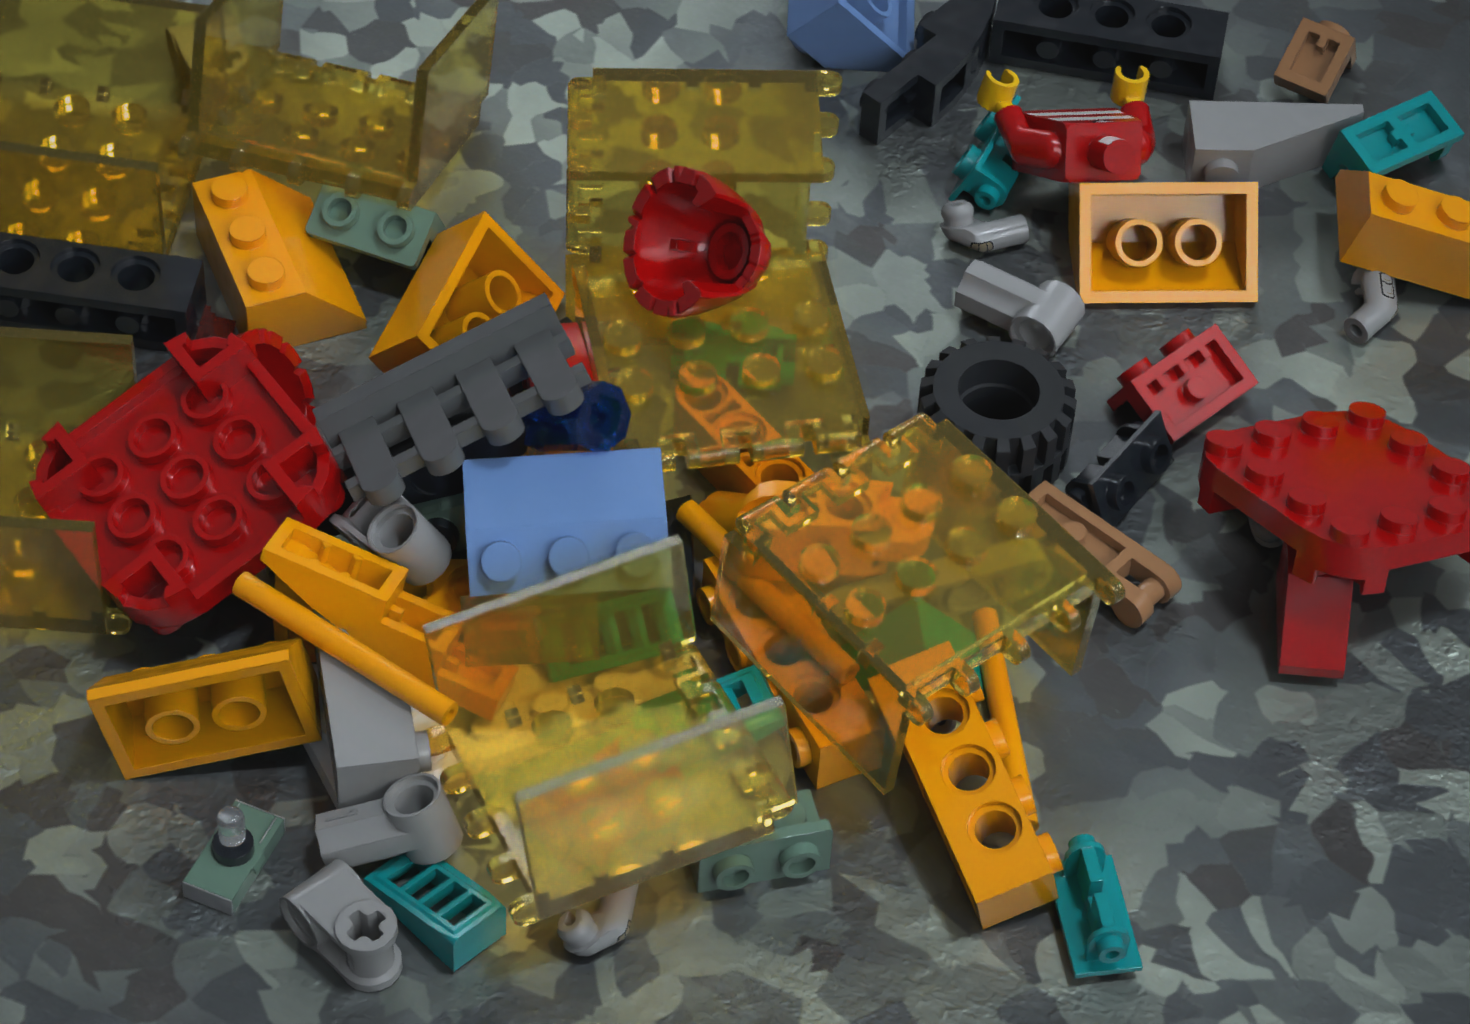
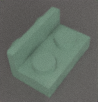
(373, 226)
(793, 851)

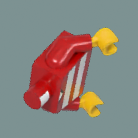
(1075, 142)

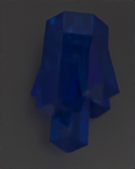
(593, 426)

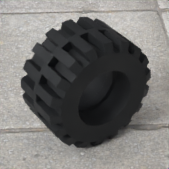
(1009, 385)

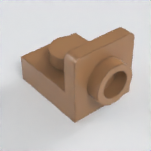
(1316, 59)

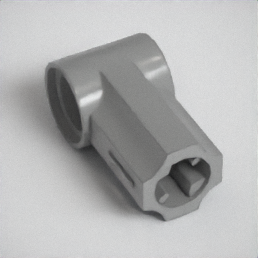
(1029, 312)
(408, 821)

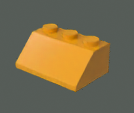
(1404, 231)
(1164, 241)
(268, 261)
(461, 283)
(209, 708)

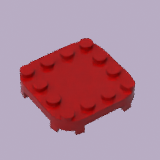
(188, 479)
(1342, 491)

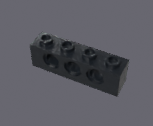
(1093, 37)
(99, 289)

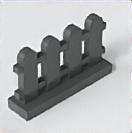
(444, 381)

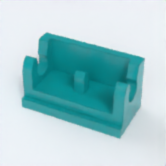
(1395, 138)

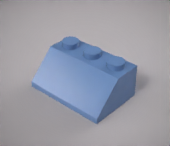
(853, 32)
(558, 513)

